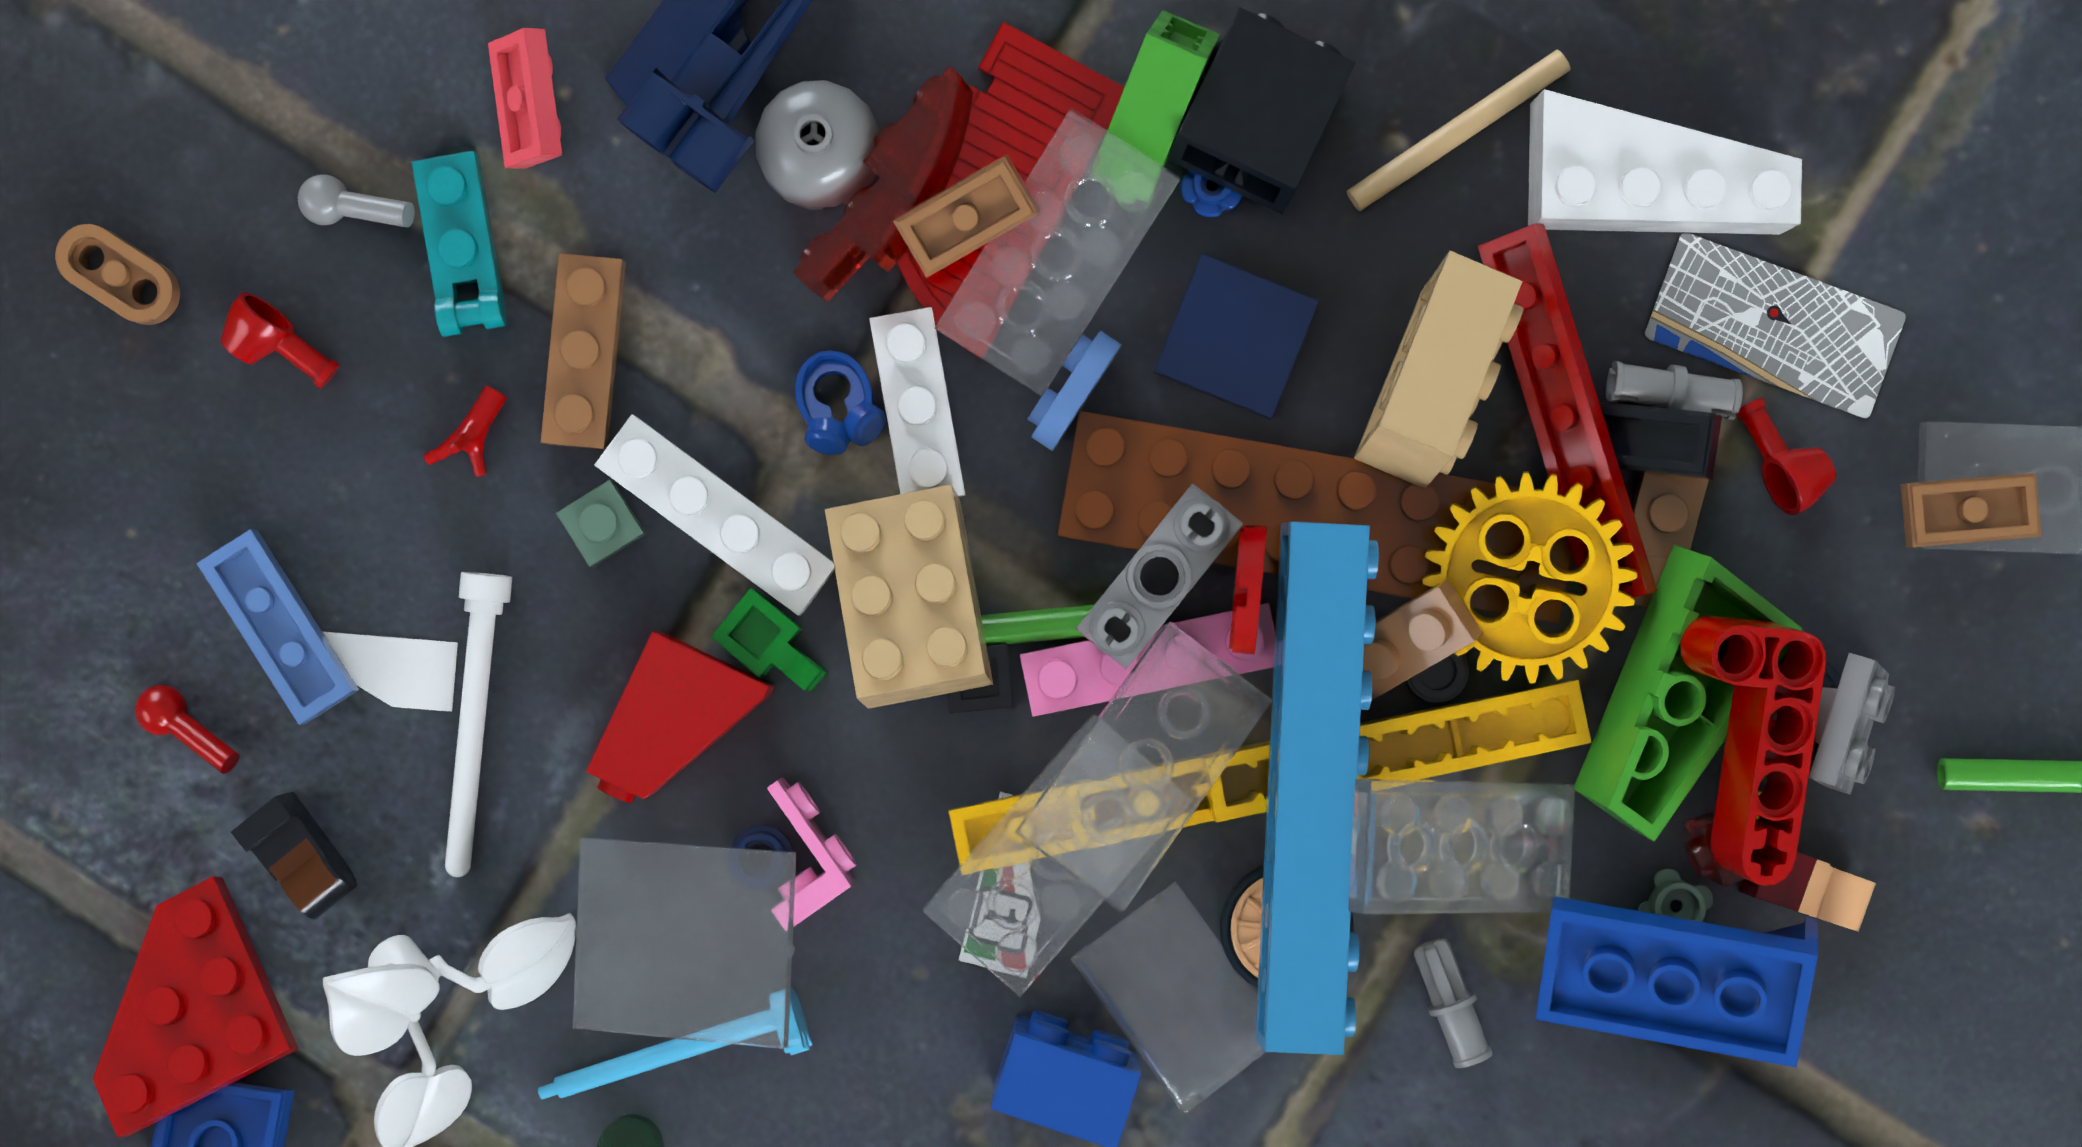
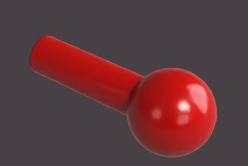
(164, 712)

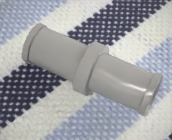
(1673, 389)

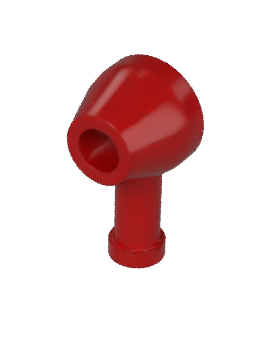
(259, 328)
(1791, 476)

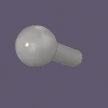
(327, 201)

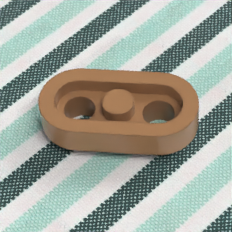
(120, 276)

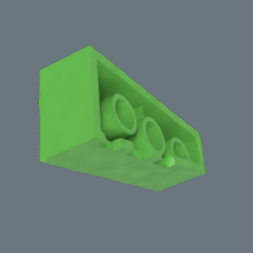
(1662, 714)

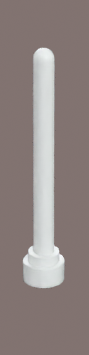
(484, 600)

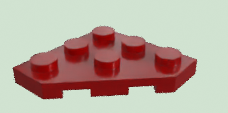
(190, 1013)

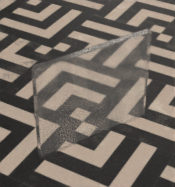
(684, 941)

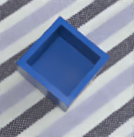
(1067, 1079)

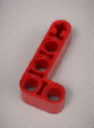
(1740, 843)

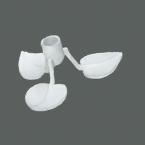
(379, 1003)

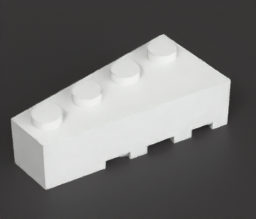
(1645, 175)

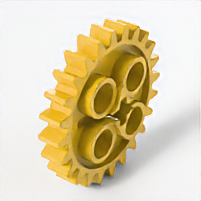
(1543, 520)

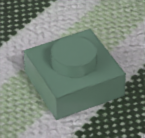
(601, 523)

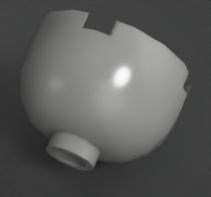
(822, 172)

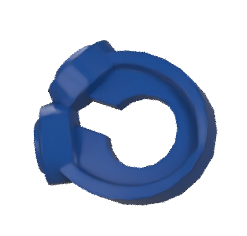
(864, 418)

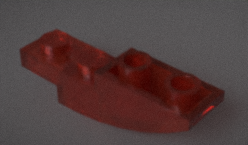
(912, 166)

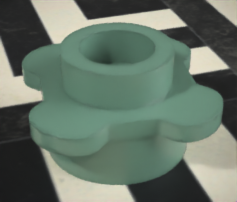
(1670, 887)

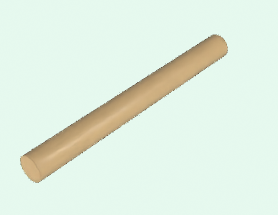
(1458, 130)

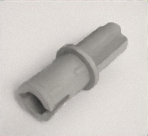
(1452, 1003)

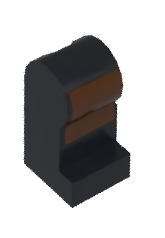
(297, 854)

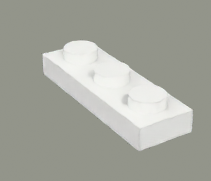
(916, 401)

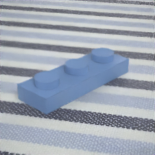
(277, 626)

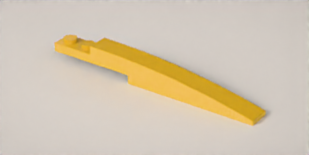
(1399, 748)

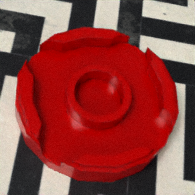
(1248, 589)

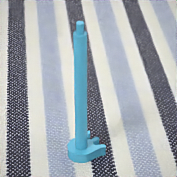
(662, 1055)

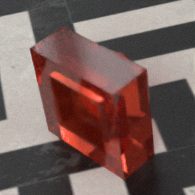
(1700, 852)

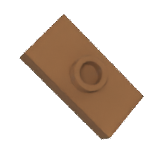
(966, 215)
(1970, 510)

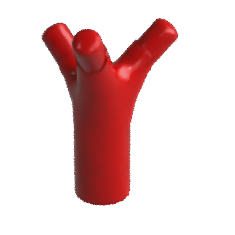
(472, 432)

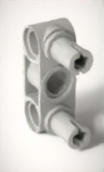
(1131, 615)

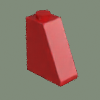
(670, 716)

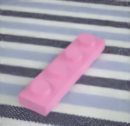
(1085, 676)

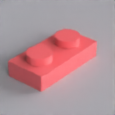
(525, 98)

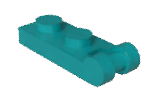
(459, 241)

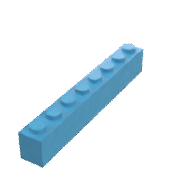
(1312, 786)

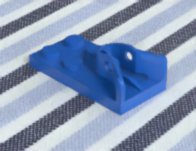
(1679, 980)

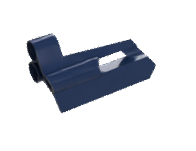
(691, 78)

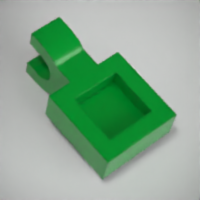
(763, 637)

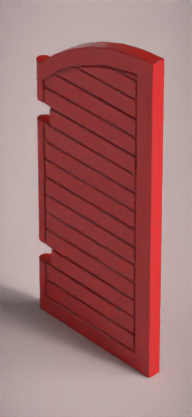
(1016, 118)

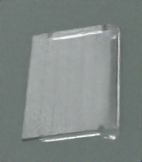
(1175, 996)

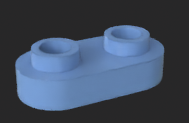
(1057, 411)

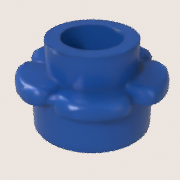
(1204, 201)

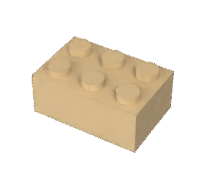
(1441, 371)
(908, 597)

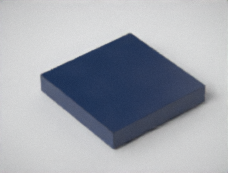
(1236, 336)

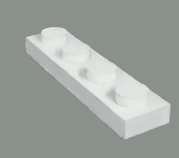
(716, 515)

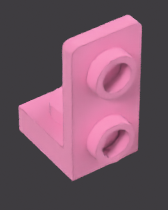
(831, 853)

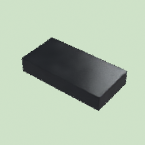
(1663, 439)

